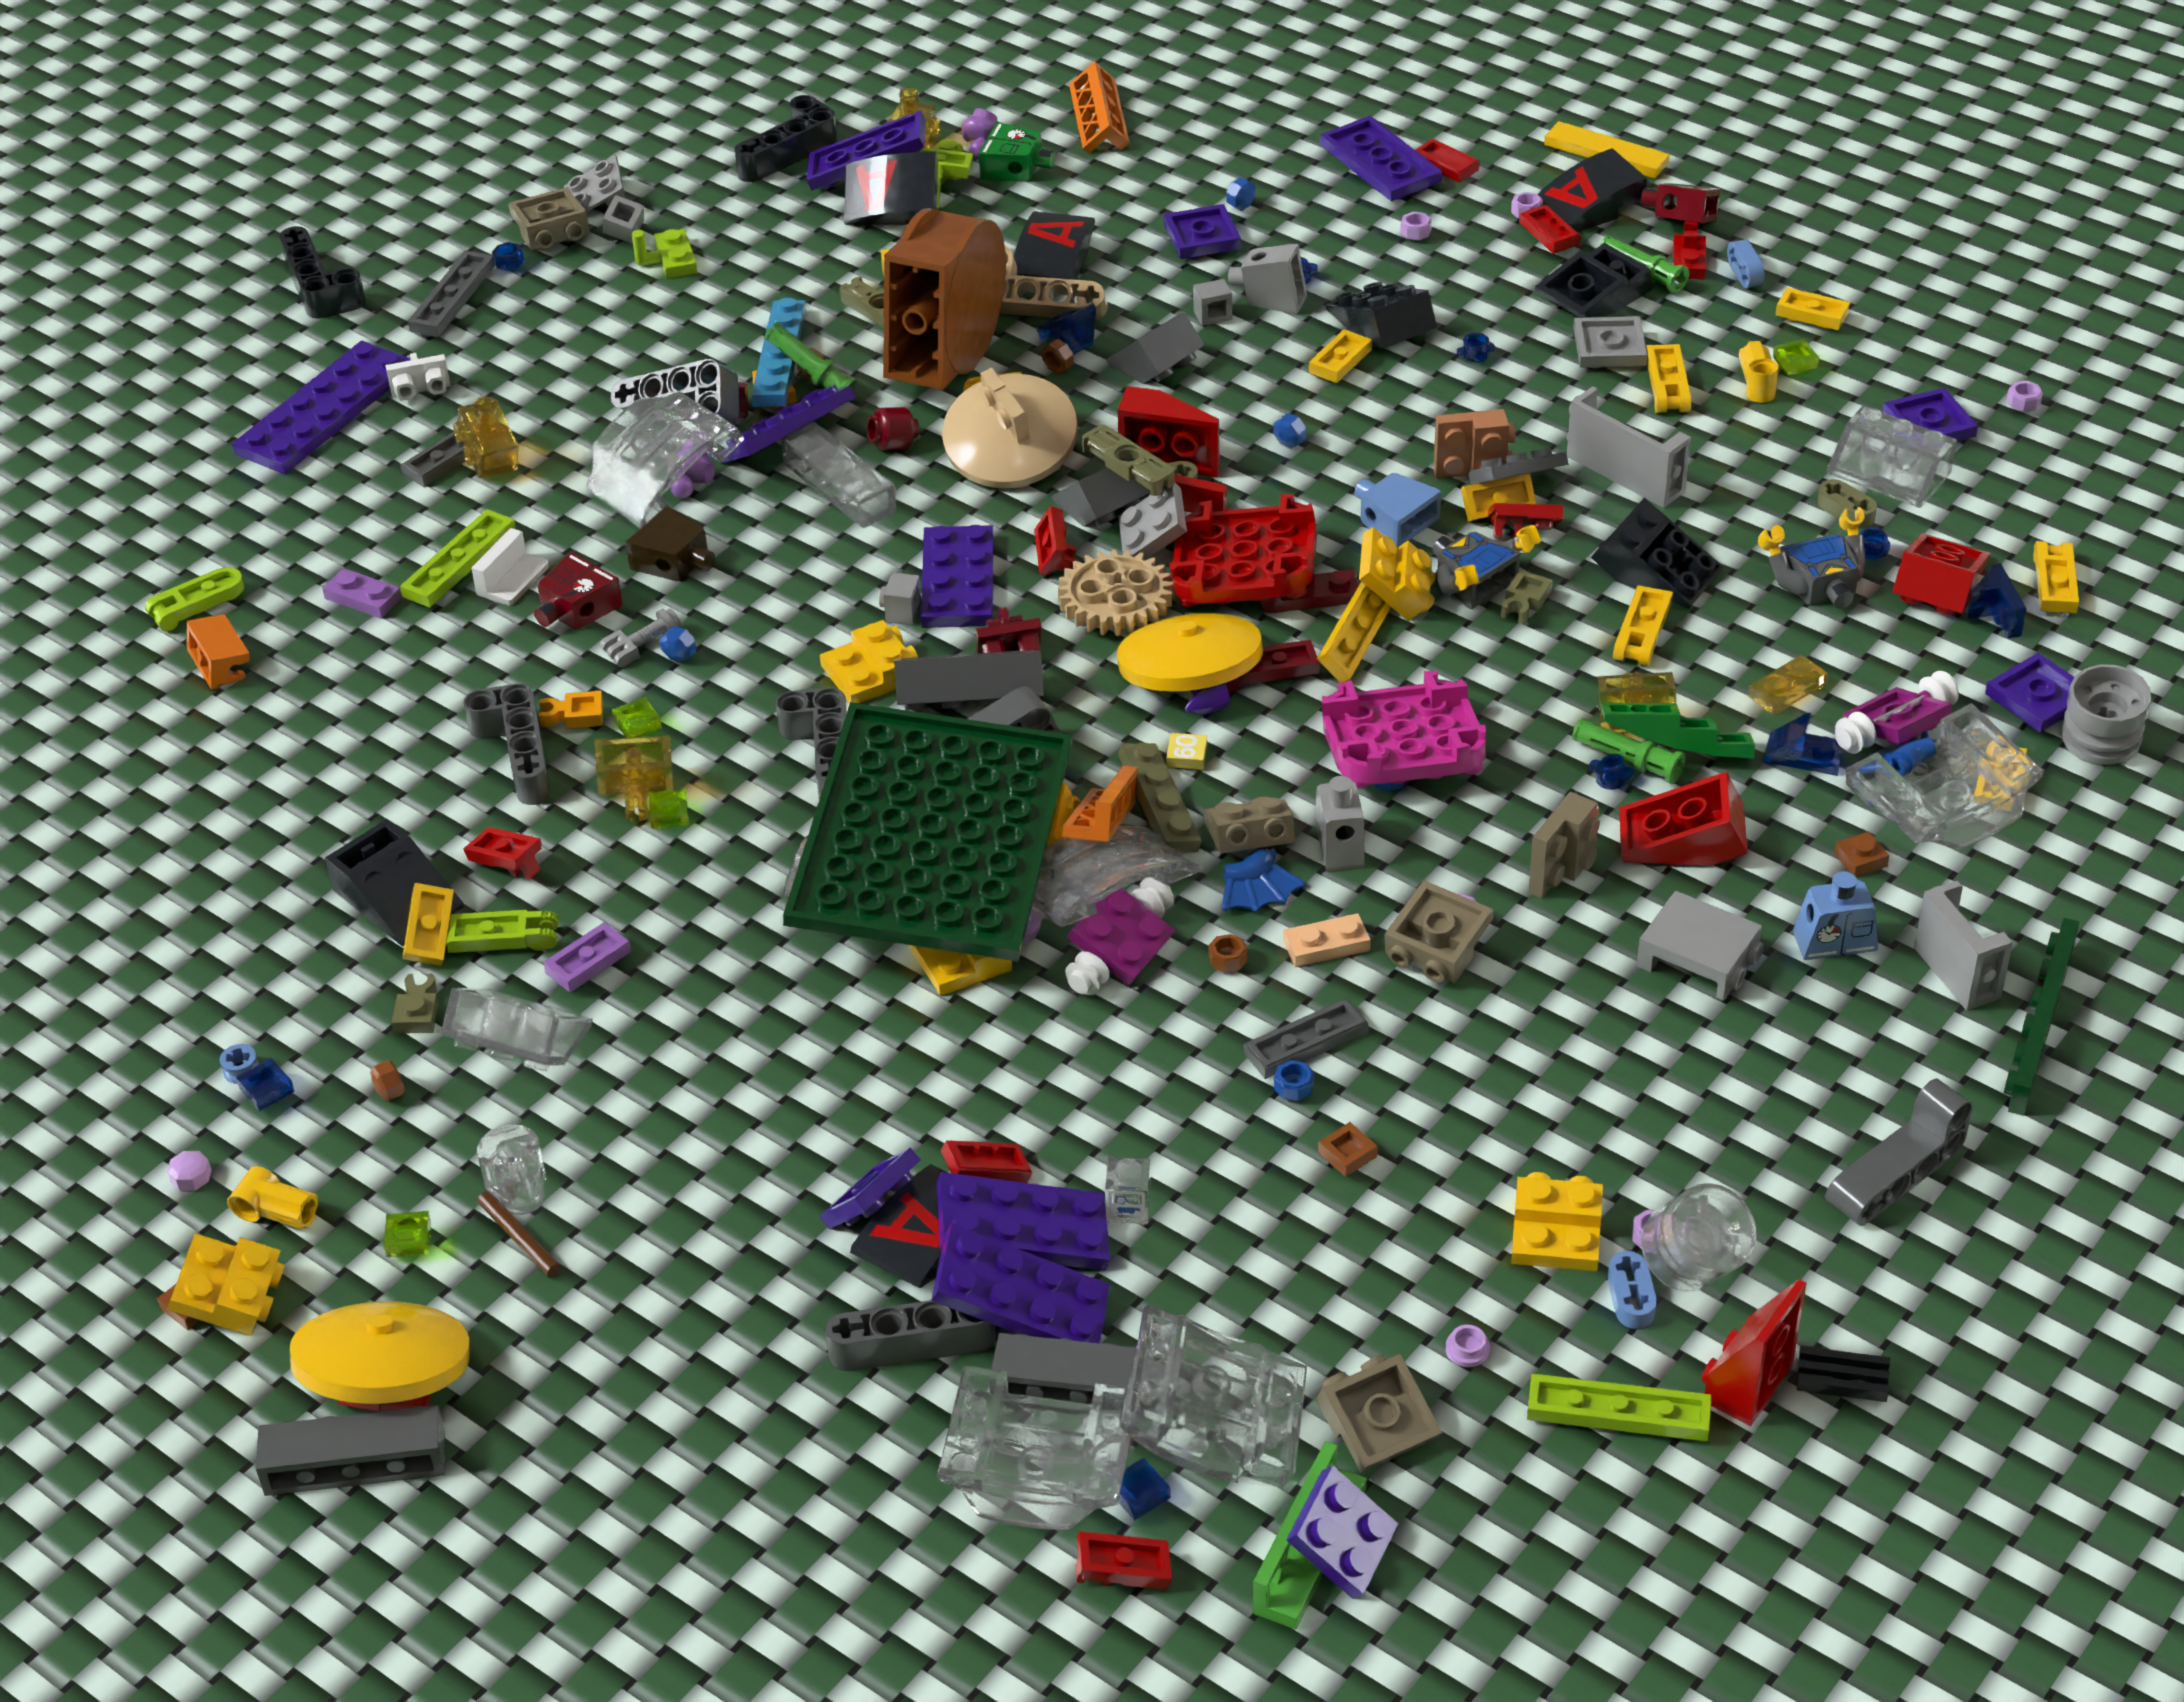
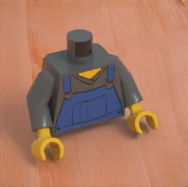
(1480, 566)
(1819, 567)

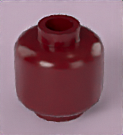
(892, 428)

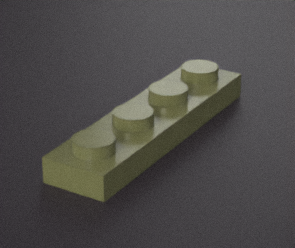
(1160, 796)

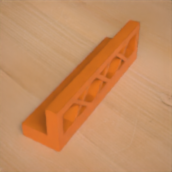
(1103, 103)
(1104, 809)

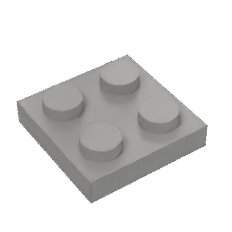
(1610, 342)
(1153, 523)

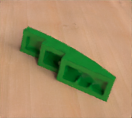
(1665, 726)

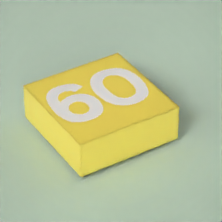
(1186, 751)

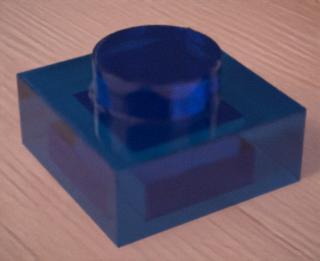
(265, 1084)
(1142, 1489)

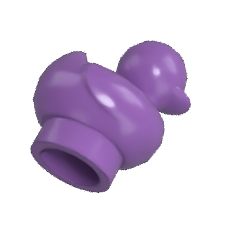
(978, 129)
(701, 471)

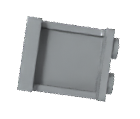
(1702, 941)
(1958, 955)

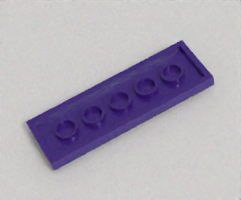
(318, 409)

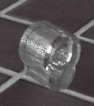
(513, 1167)

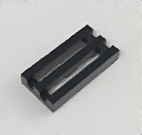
(1843, 1368)

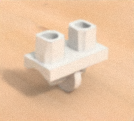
(418, 376)

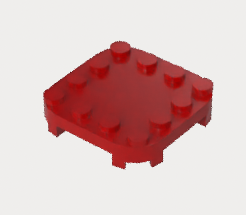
(1245, 553)

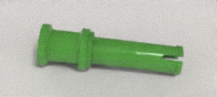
(1661, 269)
(821, 371)
(1644, 754)

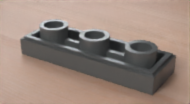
(1517, 465)

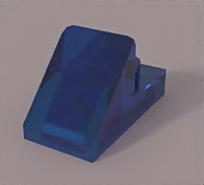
(1072, 327)
(1998, 598)
(1797, 749)

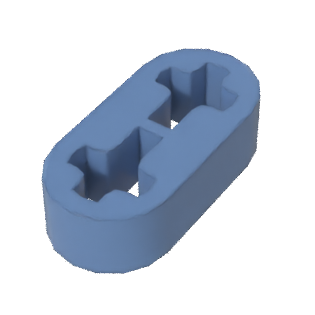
(1745, 263)
(1640, 1288)

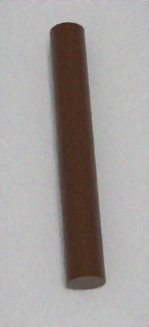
(519, 1234)

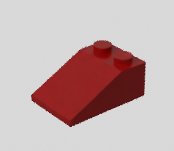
(1170, 429)
(1939, 573)
(1686, 825)
(1756, 1357)

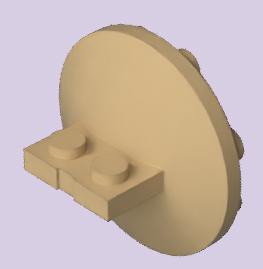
(1009, 430)

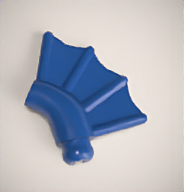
(1908, 755)
(1257, 882)

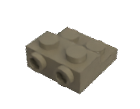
(550, 218)
(1250, 824)
(1564, 844)
(1437, 932)
(1378, 1411)

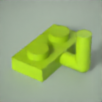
(951, 164)
(672, 251)

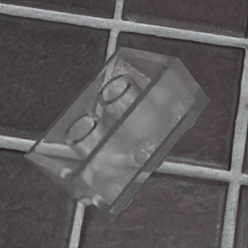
(1892, 456)
(513, 1027)

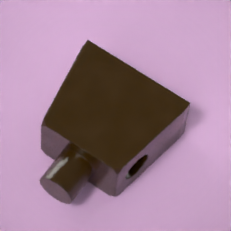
(669, 547)

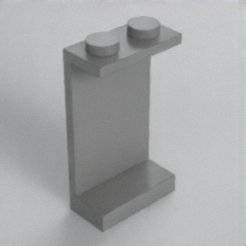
(1626, 454)

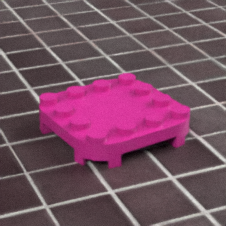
(1403, 732)

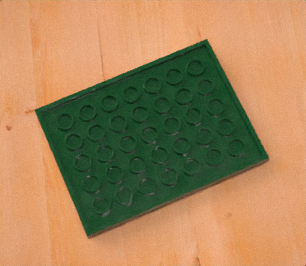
(930, 832)

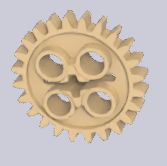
(1115, 592)

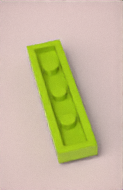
(456, 559)
(1619, 1407)

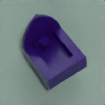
(1208, 700)

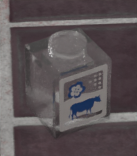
(1128, 1190)

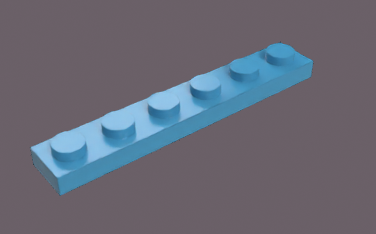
(775, 367)

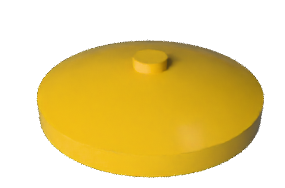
(1189, 652)
(379, 1352)

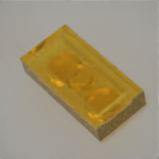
(1787, 684)

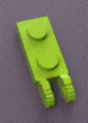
(502, 931)

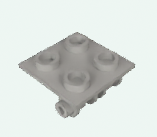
(598, 184)

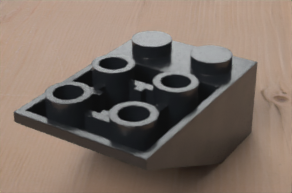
(1385, 312)
(1657, 555)
(379, 876)

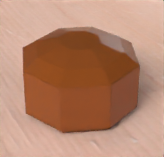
(1057, 356)
(1227, 953)
(387, 1080)

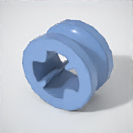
(234, 1055)

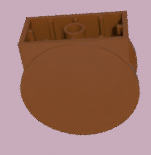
(941, 297)

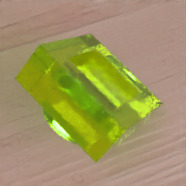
(1795, 357)
(636, 718)
(668, 808)
(407, 1234)

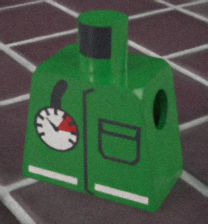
(1013, 154)

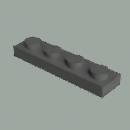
(451, 293)

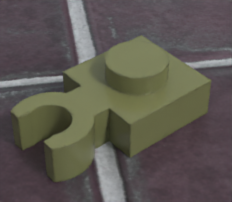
(1526, 593)
(417, 1009)

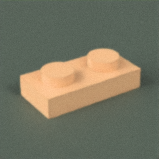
(1326, 940)

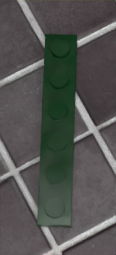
(2037, 1026)

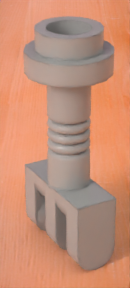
(624, 649)

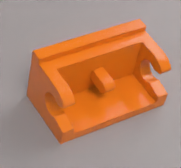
(216, 649)

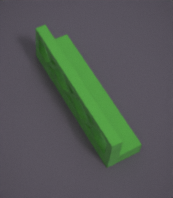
(1286, 1576)

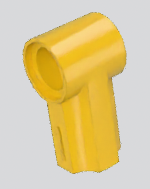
(1759, 372)
(265, 1196)

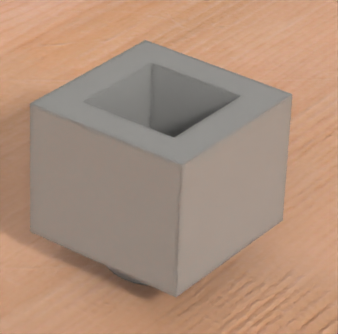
(623, 218)
(1212, 302)
(901, 598)

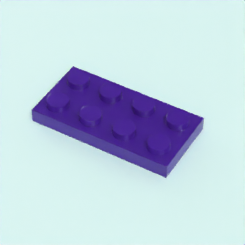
(898, 136)
(1381, 158)
(790, 419)
(957, 576)
(1039, 1219)
(1018, 1289)

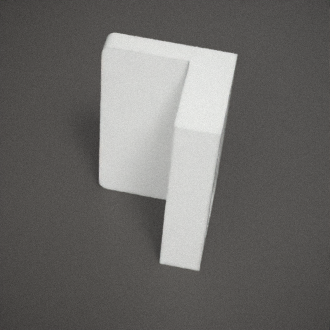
(507, 569)

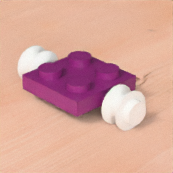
(1898, 714)
(1120, 936)

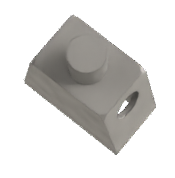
(1272, 278)
(1340, 806)

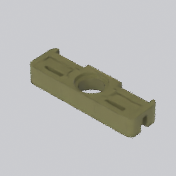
(864, 299)
(1114, 447)

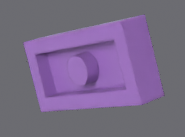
(362, 593)
(587, 957)

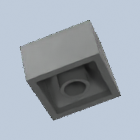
(1159, 350)
(1099, 496)

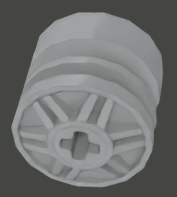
(2106, 714)

